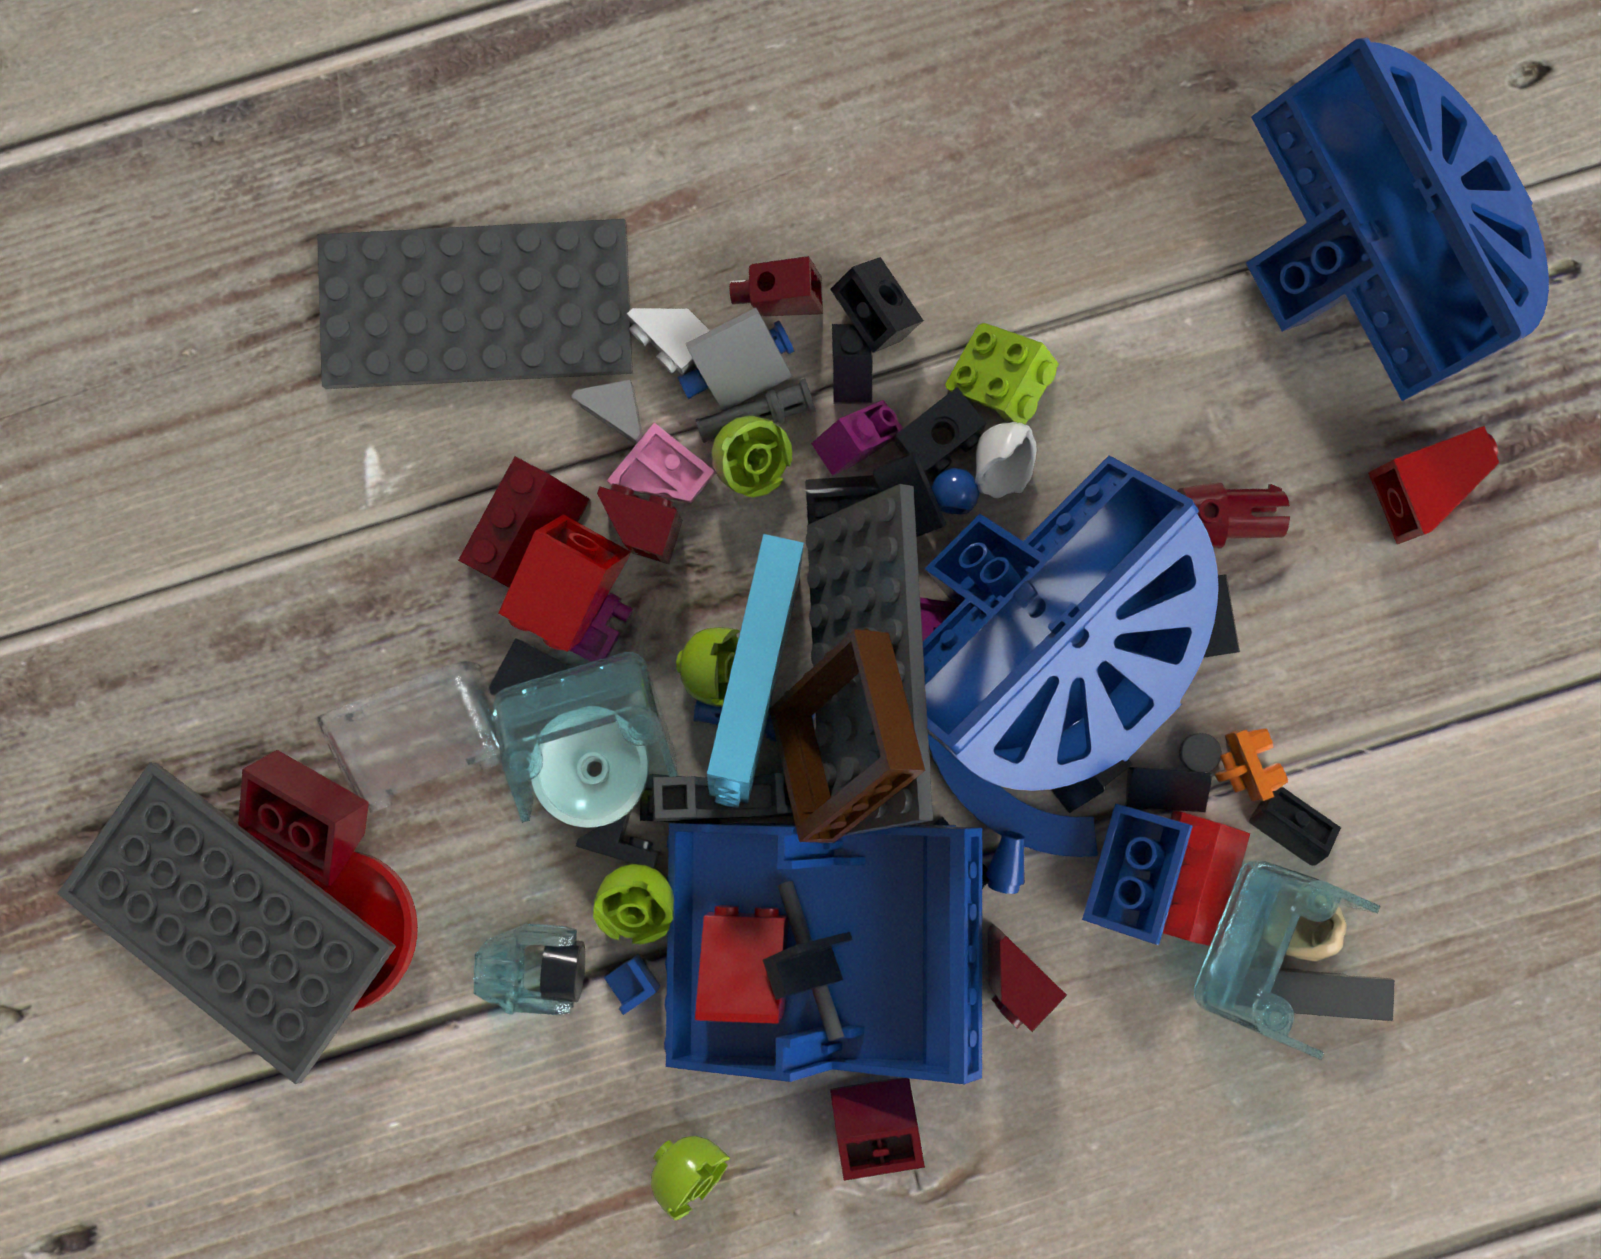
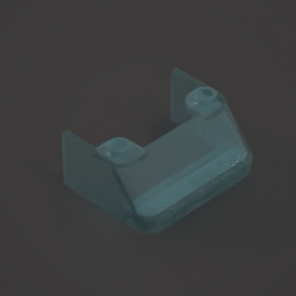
(575, 702)
(1254, 941)

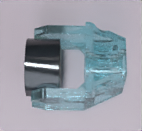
(501, 968)

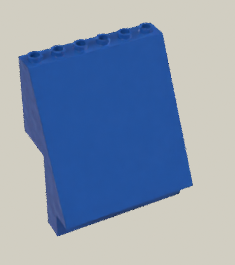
(907, 974)

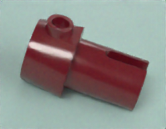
(1229, 511)

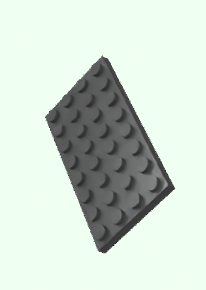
(474, 304)
(860, 579)
(226, 922)

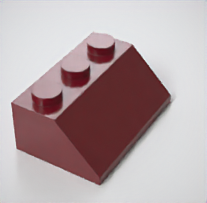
(519, 507)
(301, 815)
(1020, 986)

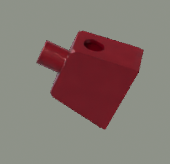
(781, 288)

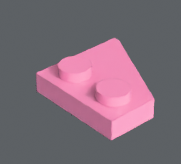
(662, 468)

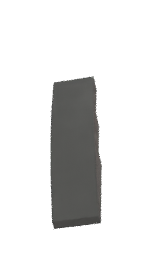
(1336, 994)

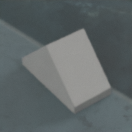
(613, 405)

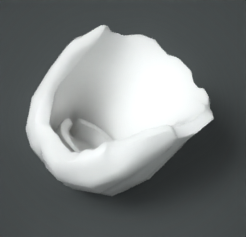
(1005, 459)

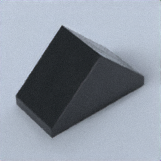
(522, 665)

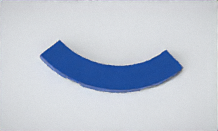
(1004, 812)

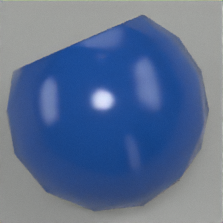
(955, 491)

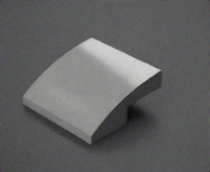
(739, 359)

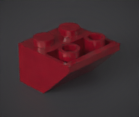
(643, 525)
(876, 1128)

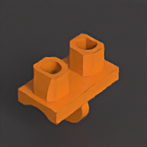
(1258, 781)

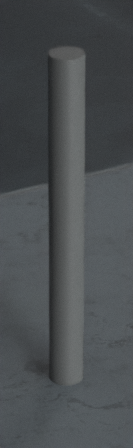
(802, 935)

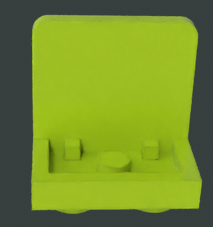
(1003, 372)

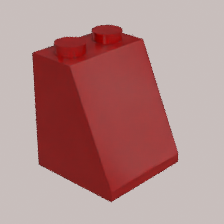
(1431, 482)
(562, 582)
(732, 969)

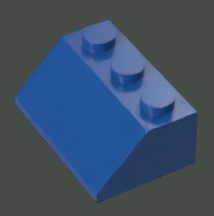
(1137, 873)

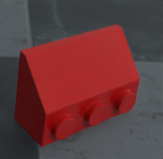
(1205, 878)

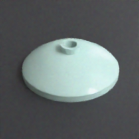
(574, 794)

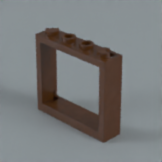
(815, 812)

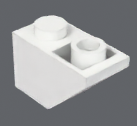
(668, 333)

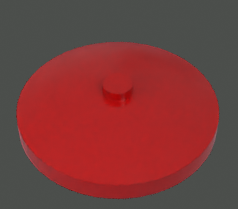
(384, 903)

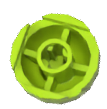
(751, 455)
(707, 664)
(634, 904)
(685, 1173)

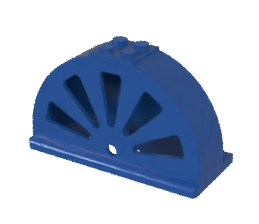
(1403, 216)
(1074, 635)

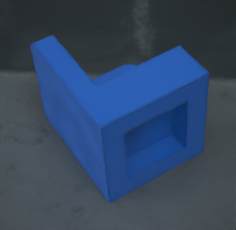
(632, 983)

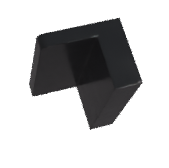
(805, 966)

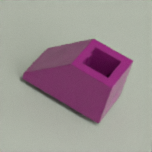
(856, 436)

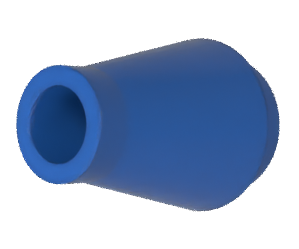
(1007, 865)

